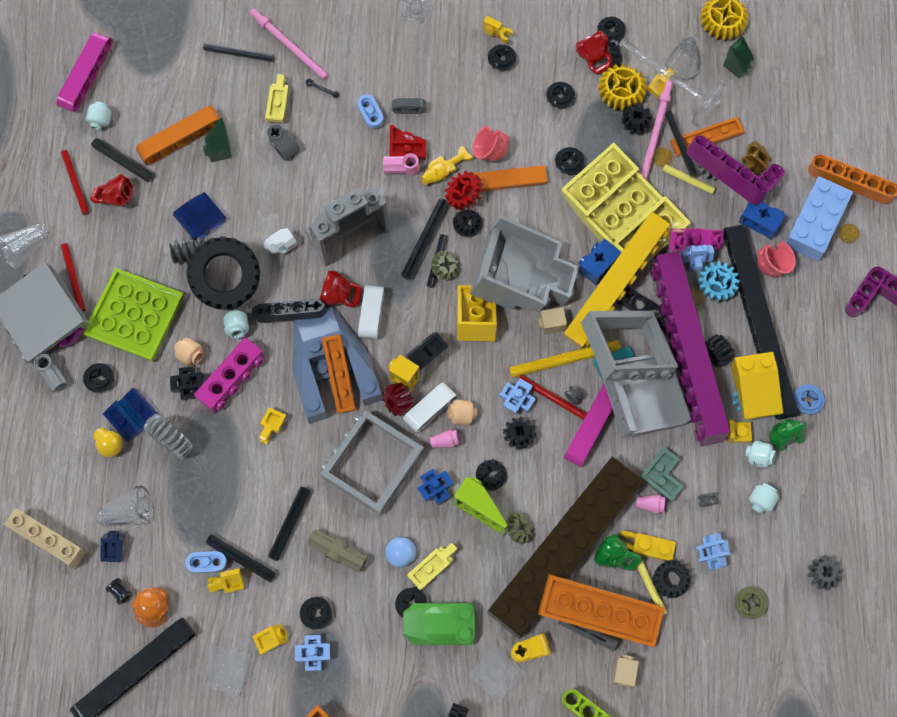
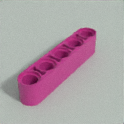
(84, 72)
(589, 429)

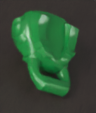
(786, 433)
(615, 554)

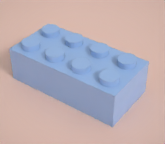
(818, 218)

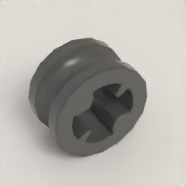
(573, 395)
(707, 500)

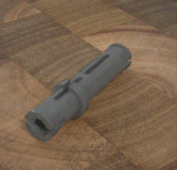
(610, 642)

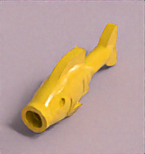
(441, 168)

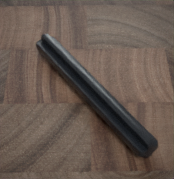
(424, 239)

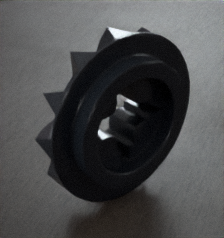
(608, 23)
(501, 50)
(615, 51)
(567, 92)
(575, 155)
(467, 230)
(94, 371)
(487, 482)
(406, 596)
(306, 614)

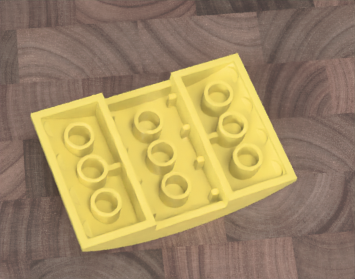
(617, 199)

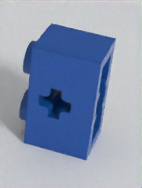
(766, 226)
(595, 270)

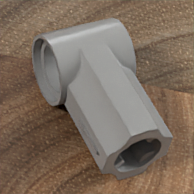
(50, 373)

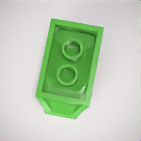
(439, 624)

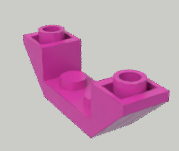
(683, 237)

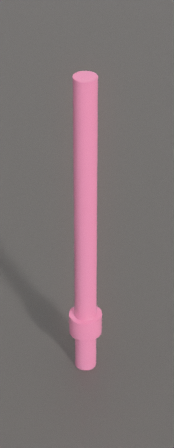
(265, 23)
(665, 98)

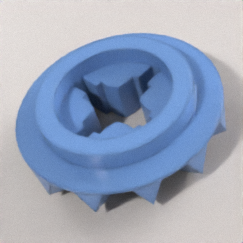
(813, 393)

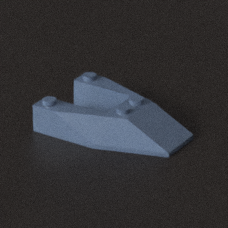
(310, 363)

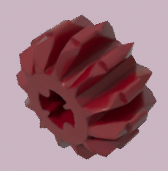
(397, 399)

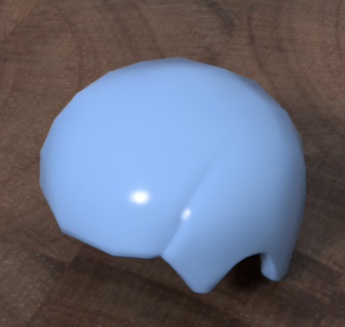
(400, 552)

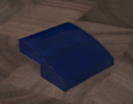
(199, 216)
(130, 414)

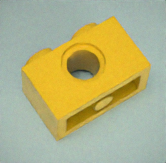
(404, 371)

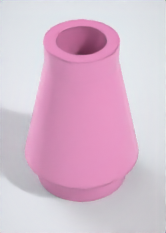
(446, 439)
(651, 503)

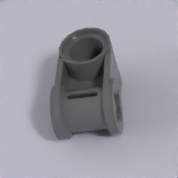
(282, 142)

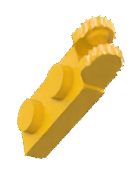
(650, 546)

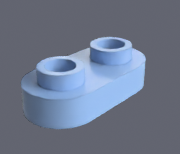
(371, 112)
(206, 562)

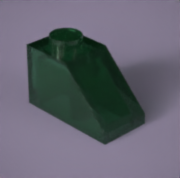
(739, 58)
(217, 142)

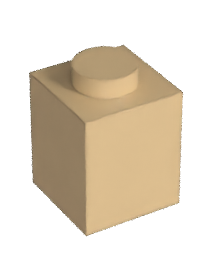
(552, 320)
(625, 671)

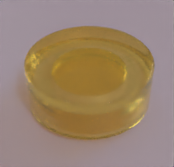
(662, 156)
(848, 233)
(697, 296)

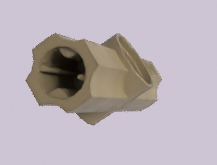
(337, 550)

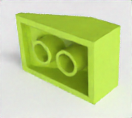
(476, 501)

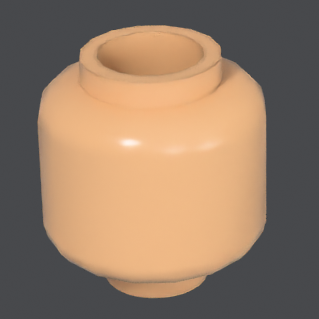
(188, 352)
(461, 412)

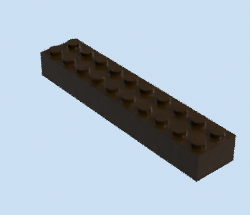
(565, 545)

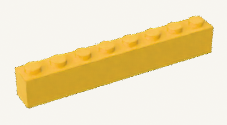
(620, 274)

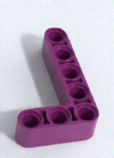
(733, 173)
(872, 286)

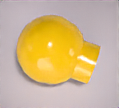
(107, 442)

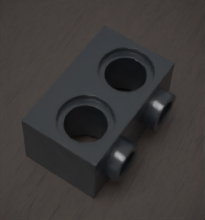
(427, 350)

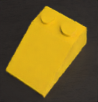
(474, 317)
(757, 385)

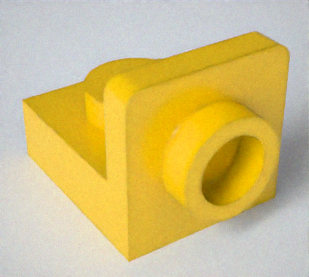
(739, 432)
(270, 638)

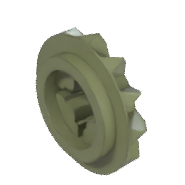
(441, 271)
(519, 536)
(758, 598)

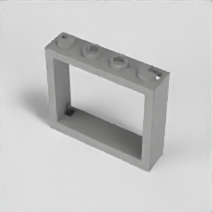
(598, 320)
(398, 479)

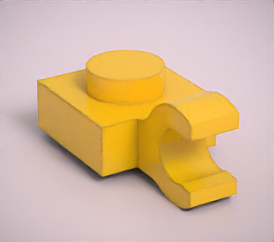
(495, 28)
(657, 85)
(271, 422)
(228, 580)

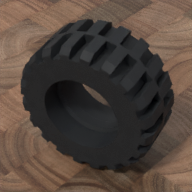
(223, 247)

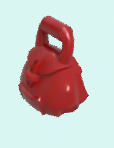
(594, 50)
(115, 192)
(337, 290)

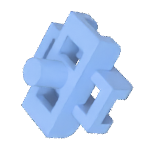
(697, 255)
(519, 395)
(714, 553)
(311, 654)

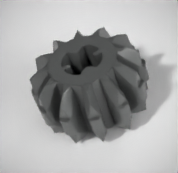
(818, 568)

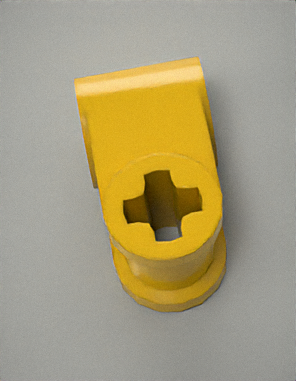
(534, 648)

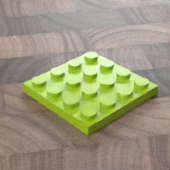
(133, 314)

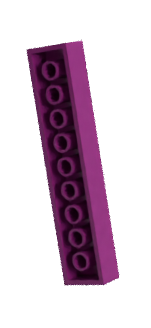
(690, 349)

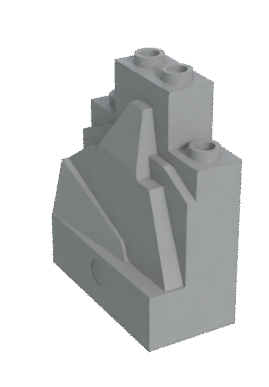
(346, 216)
(522, 268)

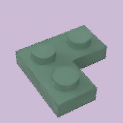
(658, 475)

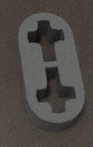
(408, 105)

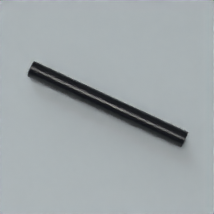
(238, 52)
(680, 142)

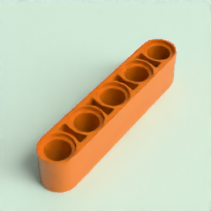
(177, 135)
(862, 178)

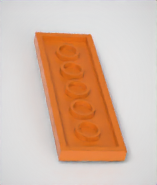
(601, 610)

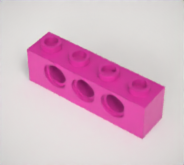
(243, 350)

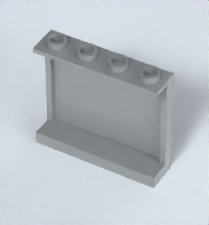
(39, 312)
(646, 404)

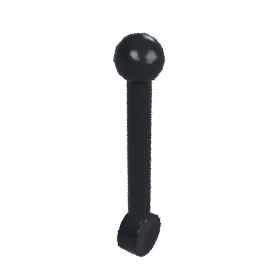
(309, 82)

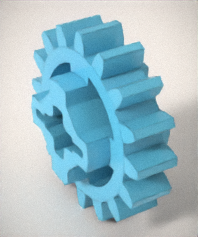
(721, 274)

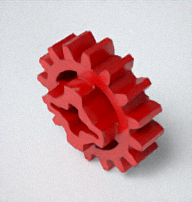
(465, 189)

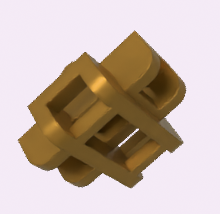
(756, 158)

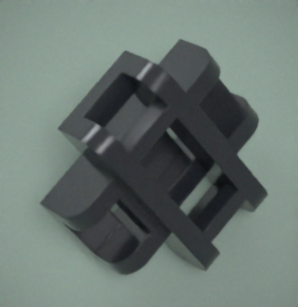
(185, 383)

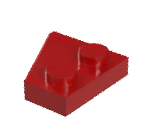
(405, 143)

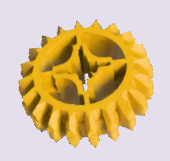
(734, 22)
(623, 80)

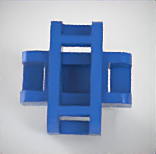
(437, 485)

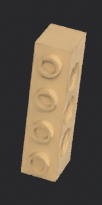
(45, 538)

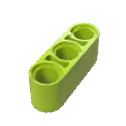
(581, 702)

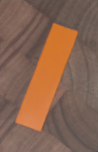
(715, 133)
(513, 178)
(338, 373)

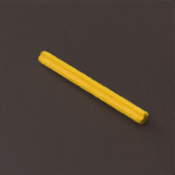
(557, 360)

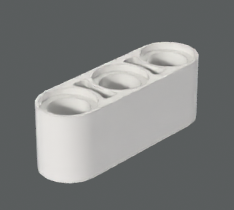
(371, 311)
(430, 407)

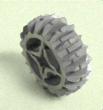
(168, 436)

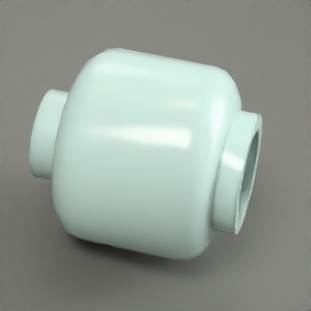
(98, 115)
(236, 324)
(760, 454)
(763, 498)

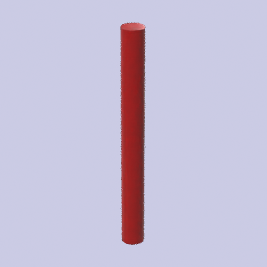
(75, 183)
(72, 276)
(554, 398)

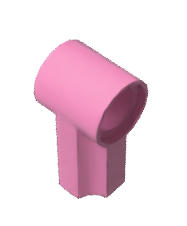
(399, 164)

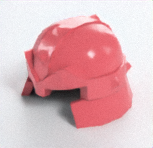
(490, 145)
(776, 261)

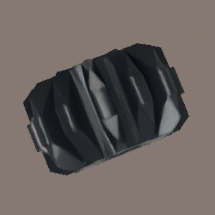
(636, 119)
(719, 350)
(511, 436)

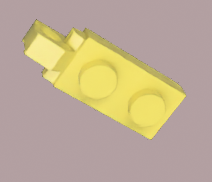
(277, 100)
(432, 566)

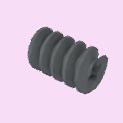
(184, 250)

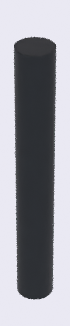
(440, 247)

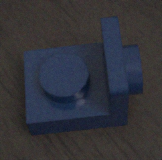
(111, 547)

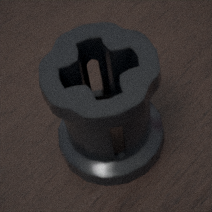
(118, 591)

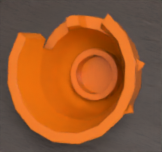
(151, 607)

